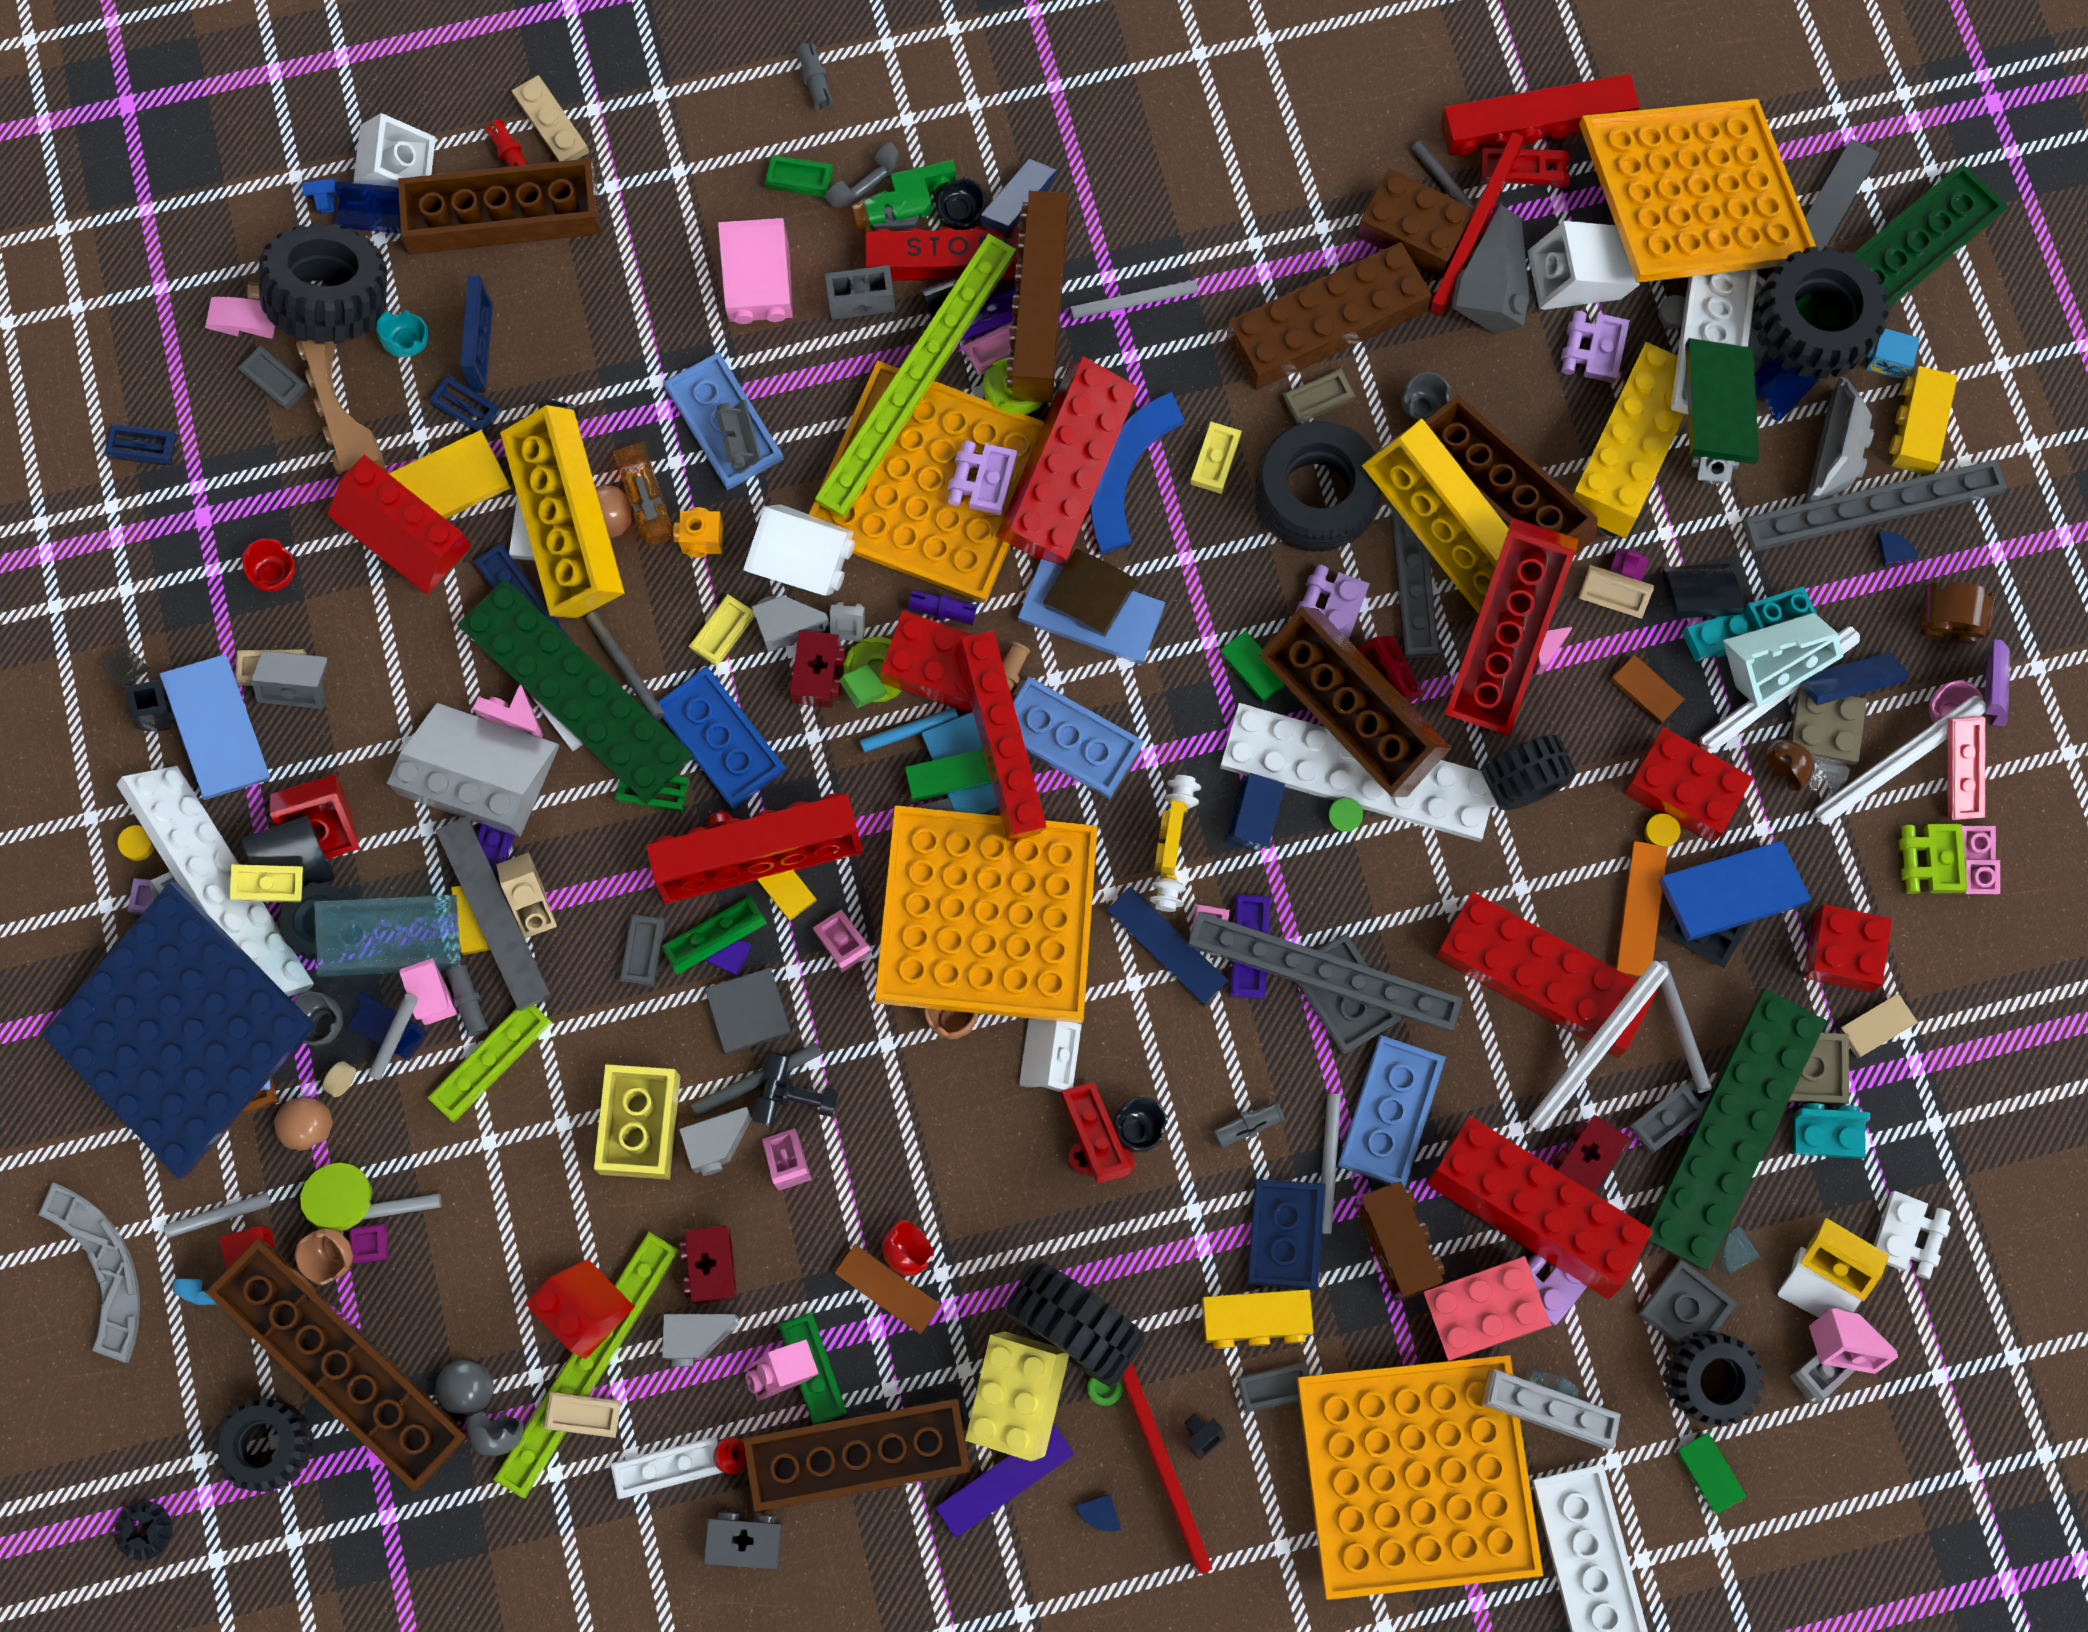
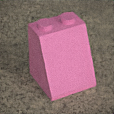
(756, 270)

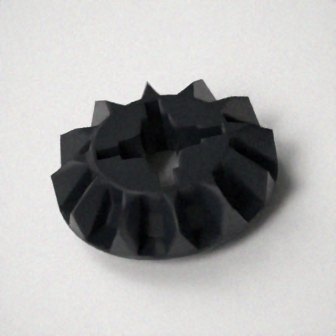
(158, 1533)

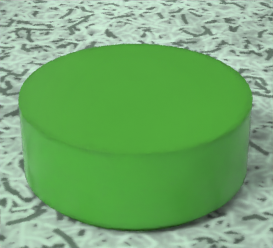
(1345, 814)
(1104, 1394)

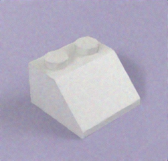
(391, 152)

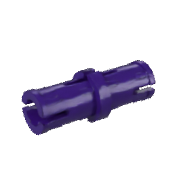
(942, 607)

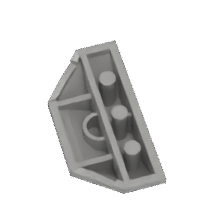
(1841, 443)

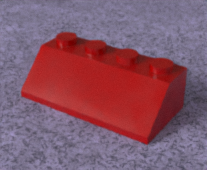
(397, 525)

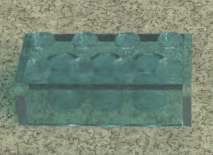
(385, 934)

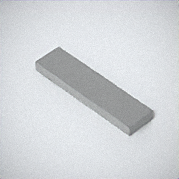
(1551, 1409)

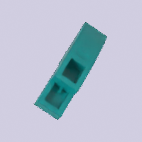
(1707, 637)

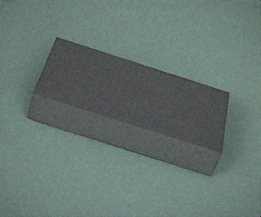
(273, 377)
(642, 950)
(1271, 1387)

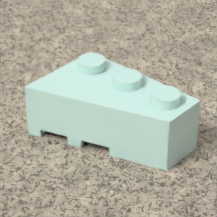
(1781, 656)

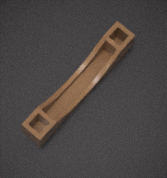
(348, 436)

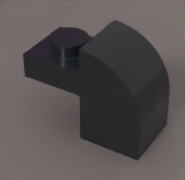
(149, 706)

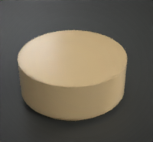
(339, 1079)

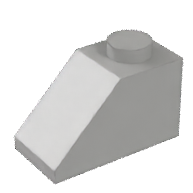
(783, 618)
(714, 1140)
(694, 1335)

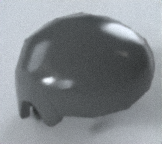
(1424, 395)
(324, 1013)
(464, 1387)
(493, 1436)

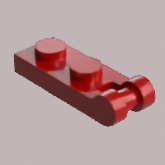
(1529, 167)

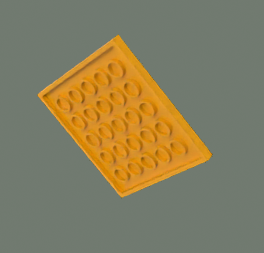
(1696, 189)
(904, 506)
(986, 917)
(1416, 1479)

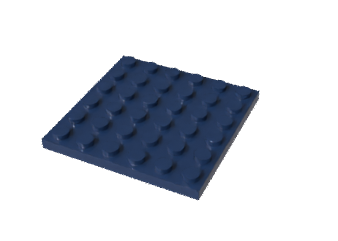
(178, 1029)

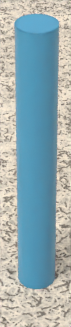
(907, 730)

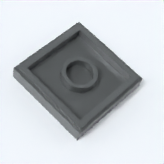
(748, 1011)
(1686, 1304)

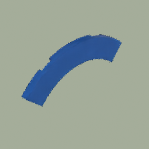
(1135, 436)

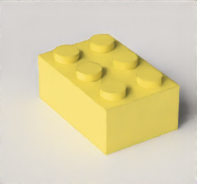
(637, 1122)
(1017, 1396)

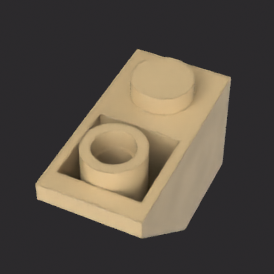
(526, 895)

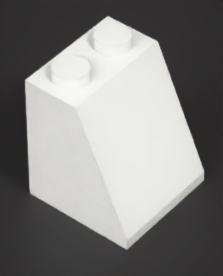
(1580, 266)
(799, 550)

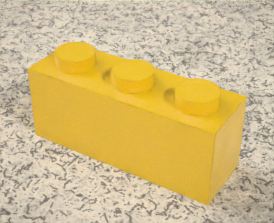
(1923, 420)
(1257, 1318)

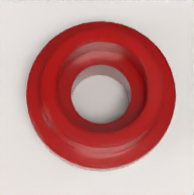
(723, 1459)

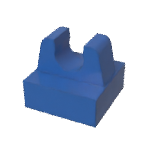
(322, 193)

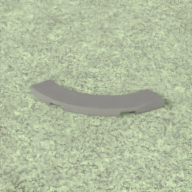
(111, 1265)

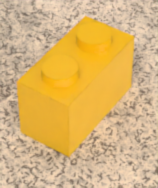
(1845, 1259)

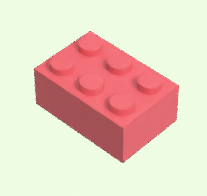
(1487, 1308)

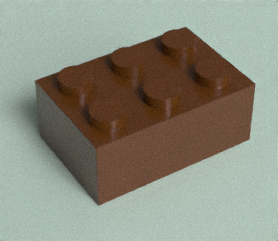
(1418, 217)
(1399, 1241)

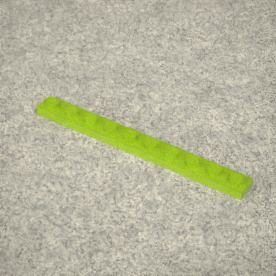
(915, 376)

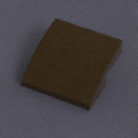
(1090, 592)

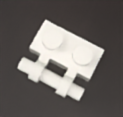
(1900, 1229)

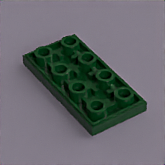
(1721, 401)

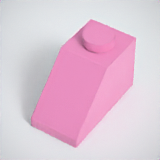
(1850, 1342)

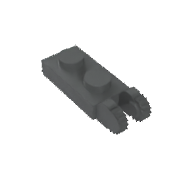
(1668, 1117)

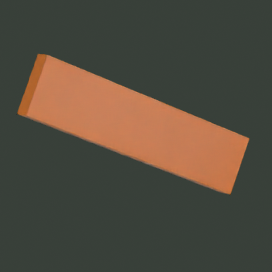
(1641, 908)

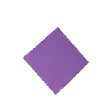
(1997, 682)

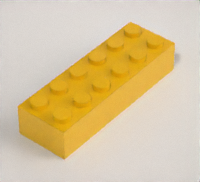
(1632, 443)
(1441, 508)
(562, 512)

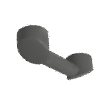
(842, 196)

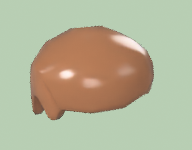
(615, 509)
(950, 1023)
(302, 1123)
(323, 1256)

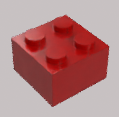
(1847, 948)

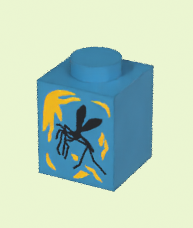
(1893, 354)

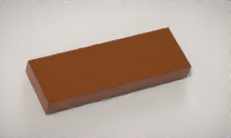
(887, 1289)

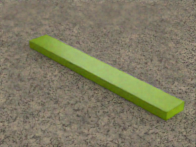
(580, 1375)

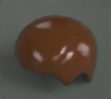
(1791, 760)

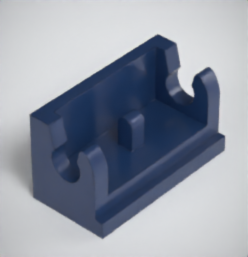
(1255, 812)

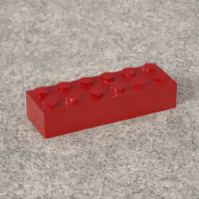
(1067, 461)
(1511, 626)
(744, 849)
(1538, 970)
(1540, 1208)

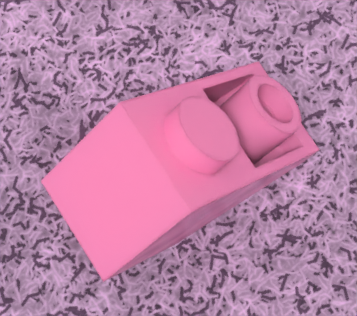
(780, 1370)

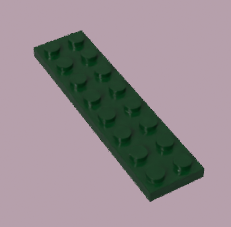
(1917, 242)
(576, 691)
(1734, 1129)

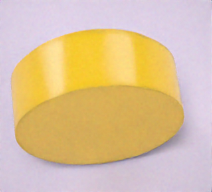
(1662, 830)
(135, 843)

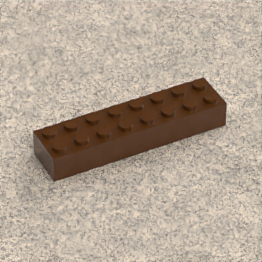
(338, 1364)

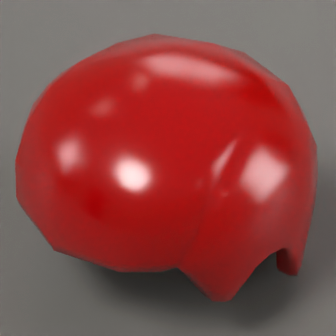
(268, 565)
(907, 1249)

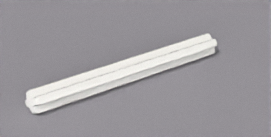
(1749, 712)
(1895, 762)
(1598, 1045)

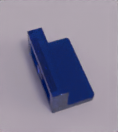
(368, 207)
(1781, 387)
(374, 1022)

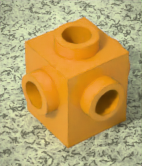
(699, 532)

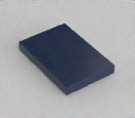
(476, 334)
(1286, 1235)

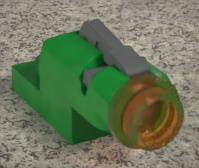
(907, 201)

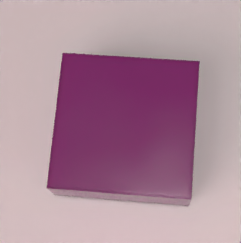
(369, 1244)

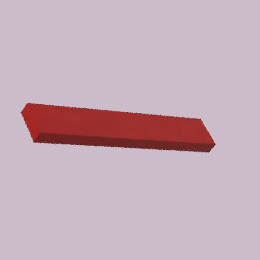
(1477, 223)
(1166, 1471)

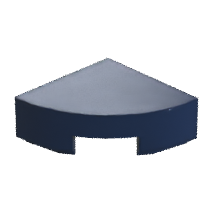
(1895, 549)
(1099, 1514)

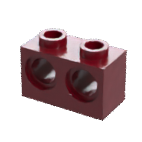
(1389, 660)

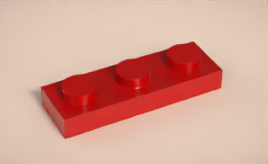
(1095, 1132)

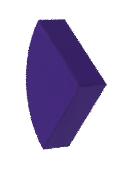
(731, 957)

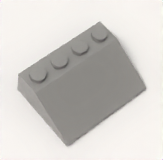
(473, 769)

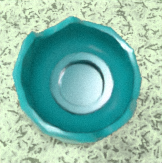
(402, 333)

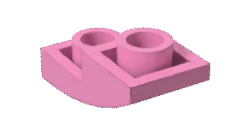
(238, 314)
(1980, 860)

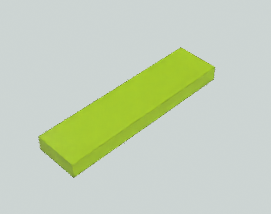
(488, 1061)

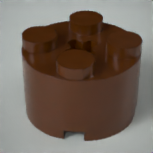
(1957, 611)

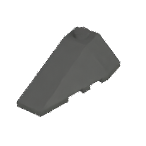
(1495, 282)

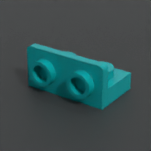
(1829, 1132)

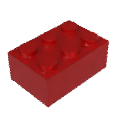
(926, 662)
(1689, 785)

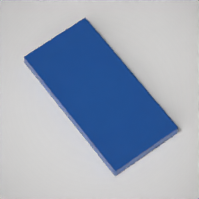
(720, 738)
(1734, 890)

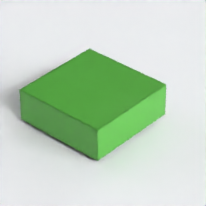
(863, 686)

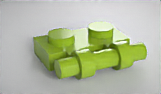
(1943, 854)

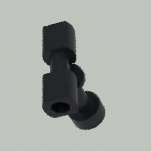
(778, 1090)

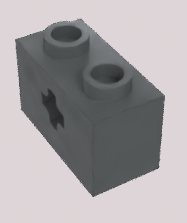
(860, 292)
(762, 1554)

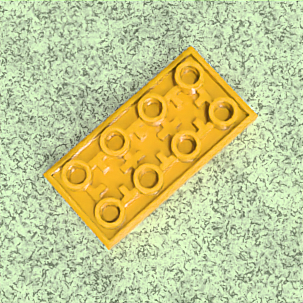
(455, 476)

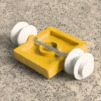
(1170, 831)

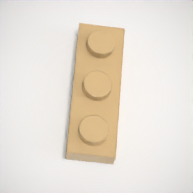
(550, 120)

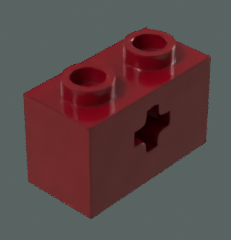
(811, 651)
(1606, 1146)
(721, 1282)

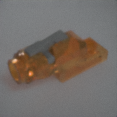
(644, 493)

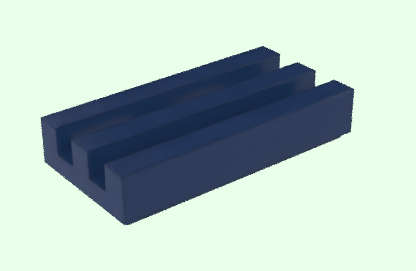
(486, 420)
(136, 456)

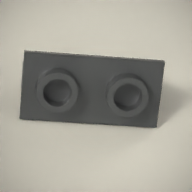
(741, 439)

